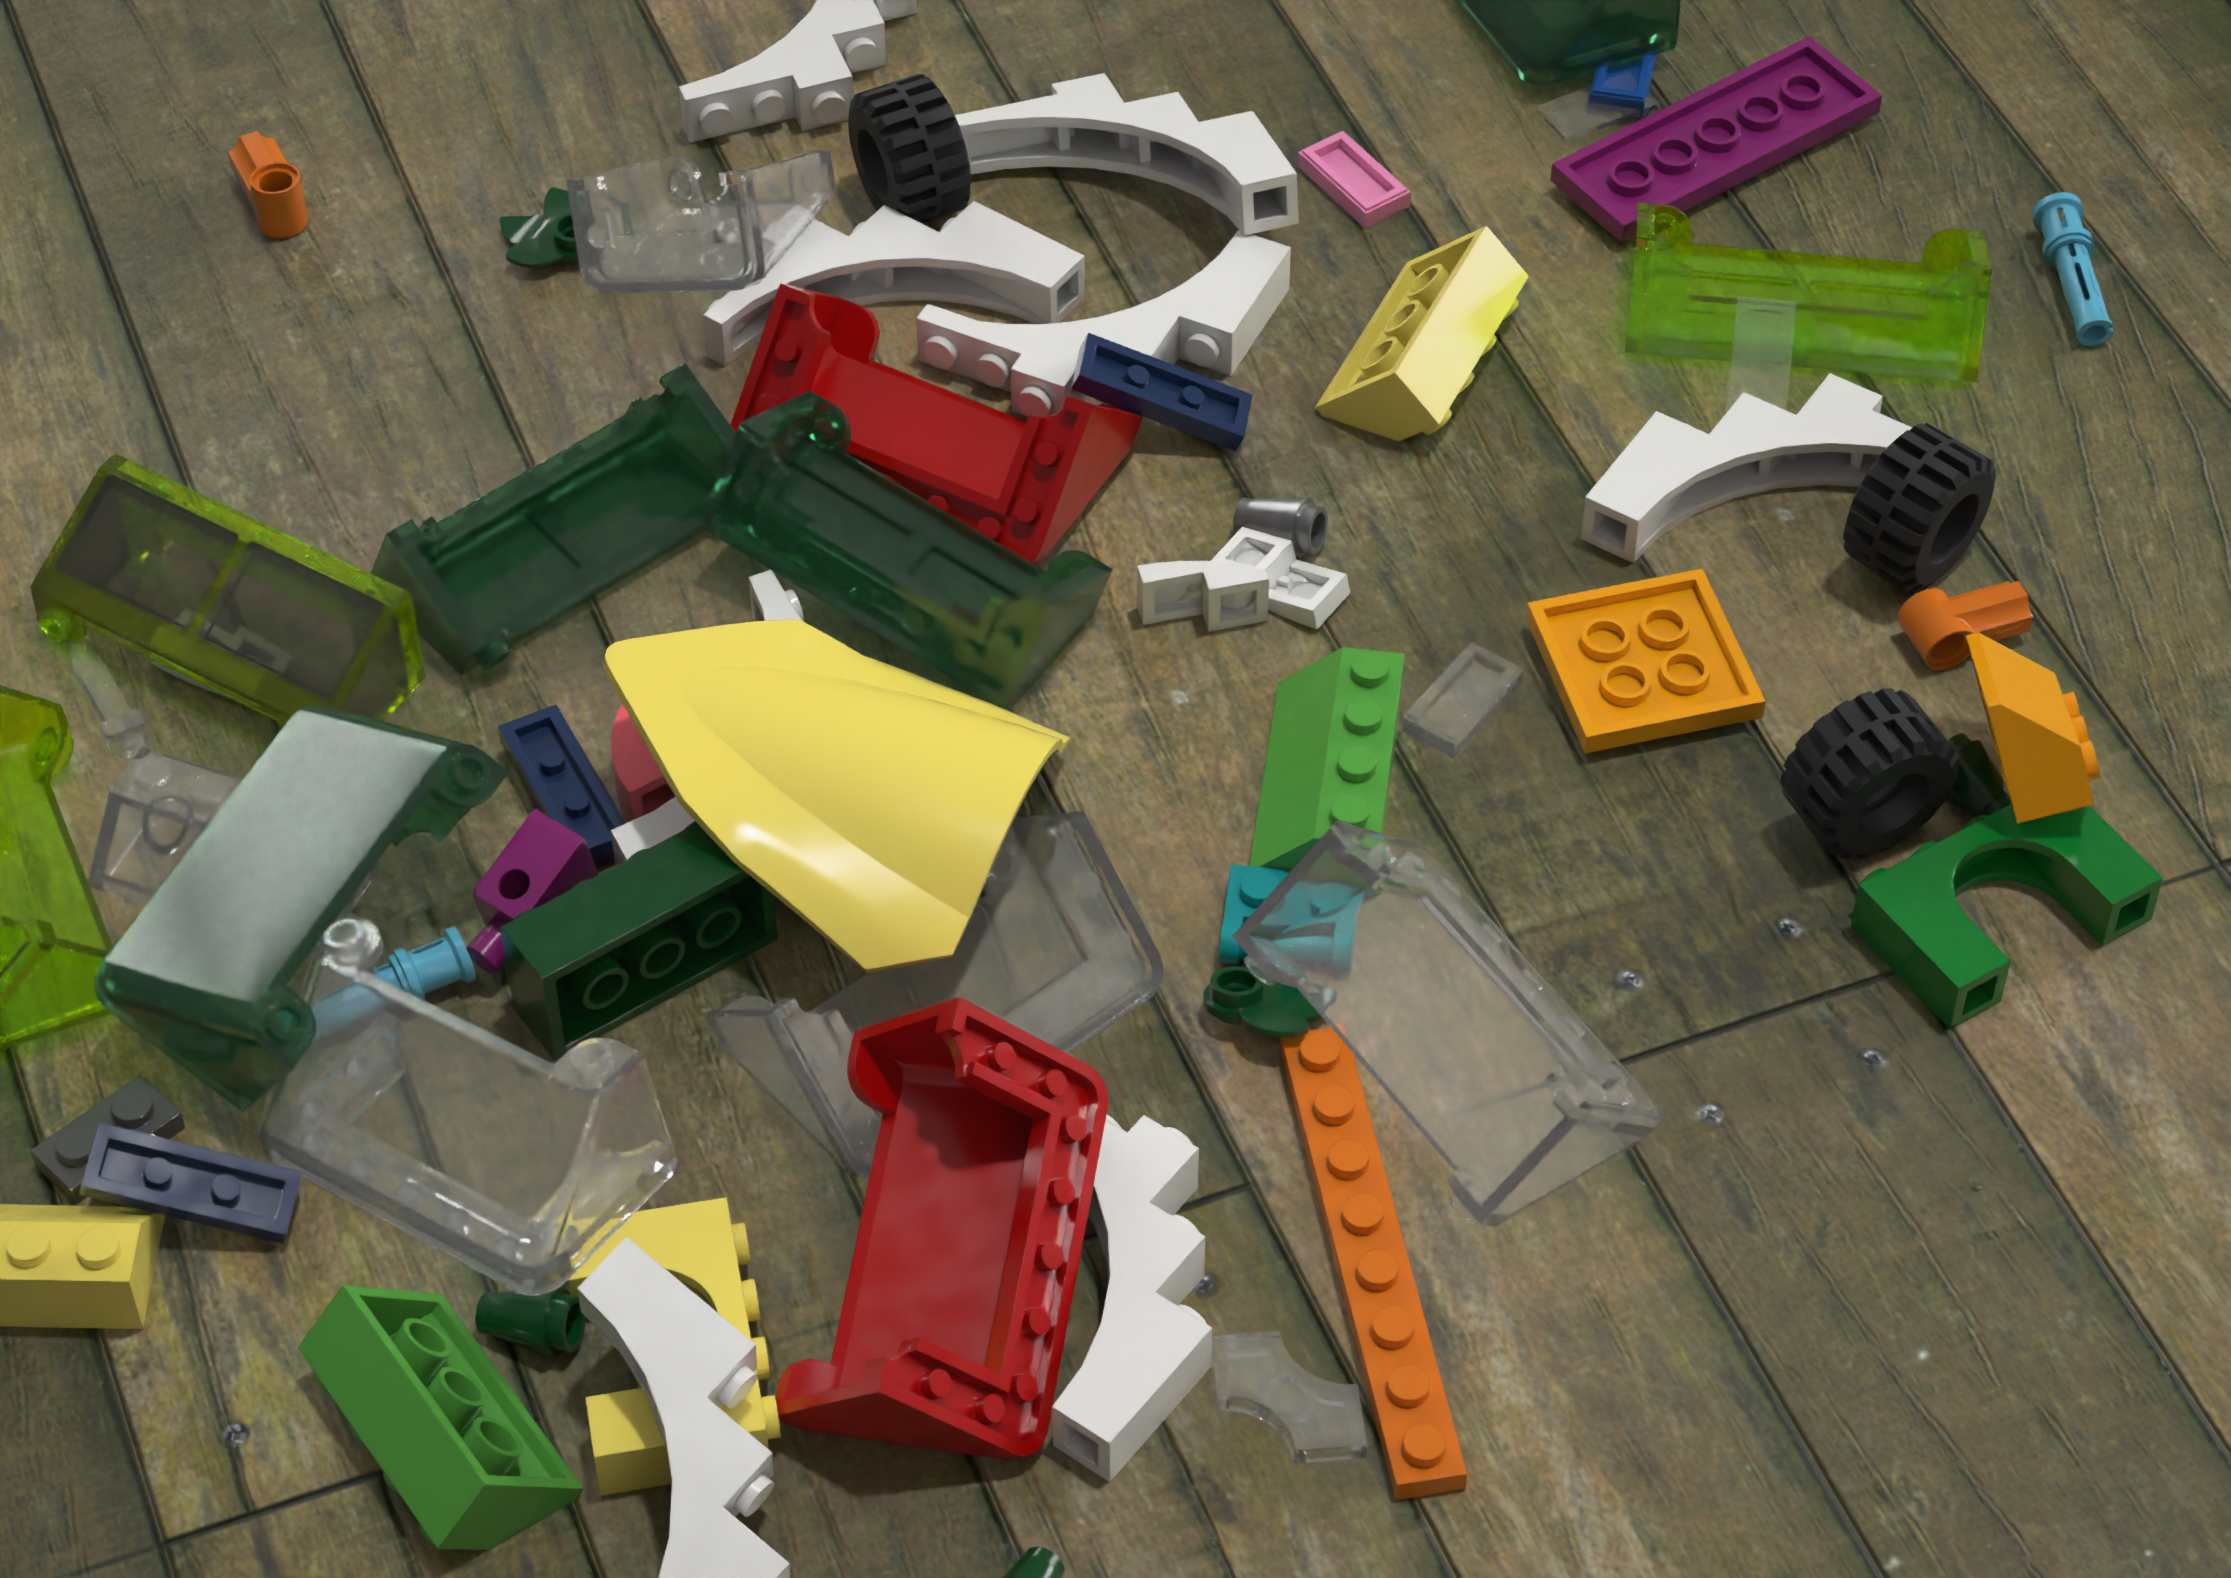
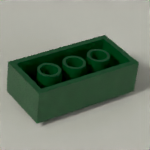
(633, 938)

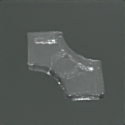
(1310, 1413)

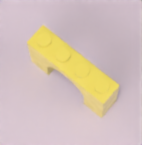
(705, 1255)

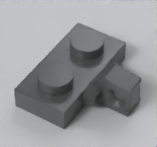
(132, 1107)

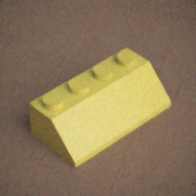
(1426, 339)
(77, 1265)

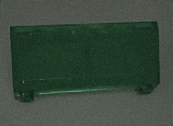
(562, 527)
(894, 557)

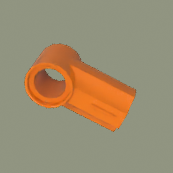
(270, 185)
(1940, 623)

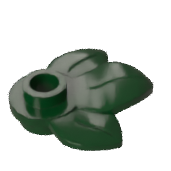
(543, 237)
(1242, 998)

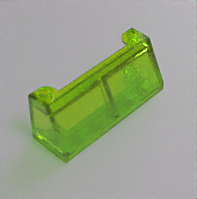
(1849, 309)

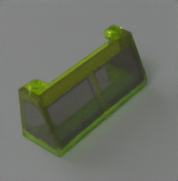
(226, 600)

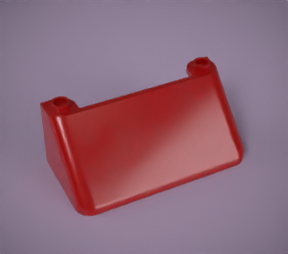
(976, 463)
(960, 1238)

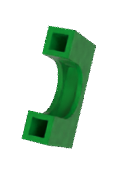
(1942, 955)

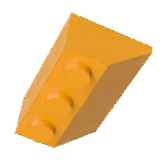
(2033, 732)

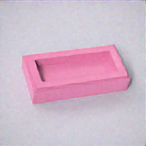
(1354, 179)

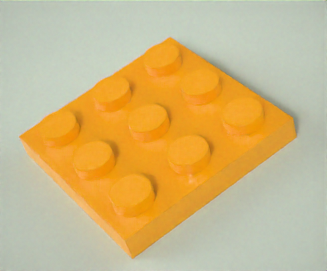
(1644, 660)

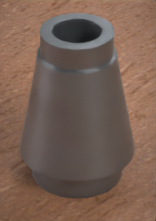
(1286, 518)

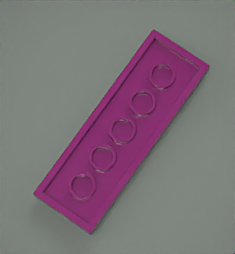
(1717, 136)

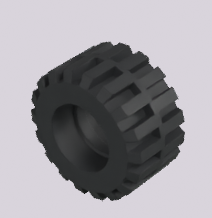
(910, 149)
(1919, 507)
(1870, 773)

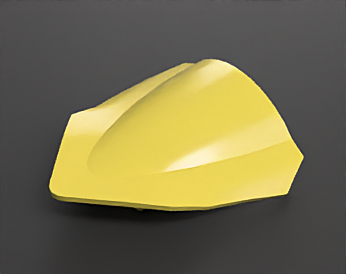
(835, 777)

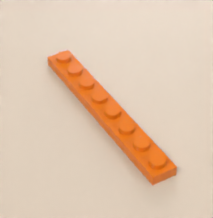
(1373, 1267)

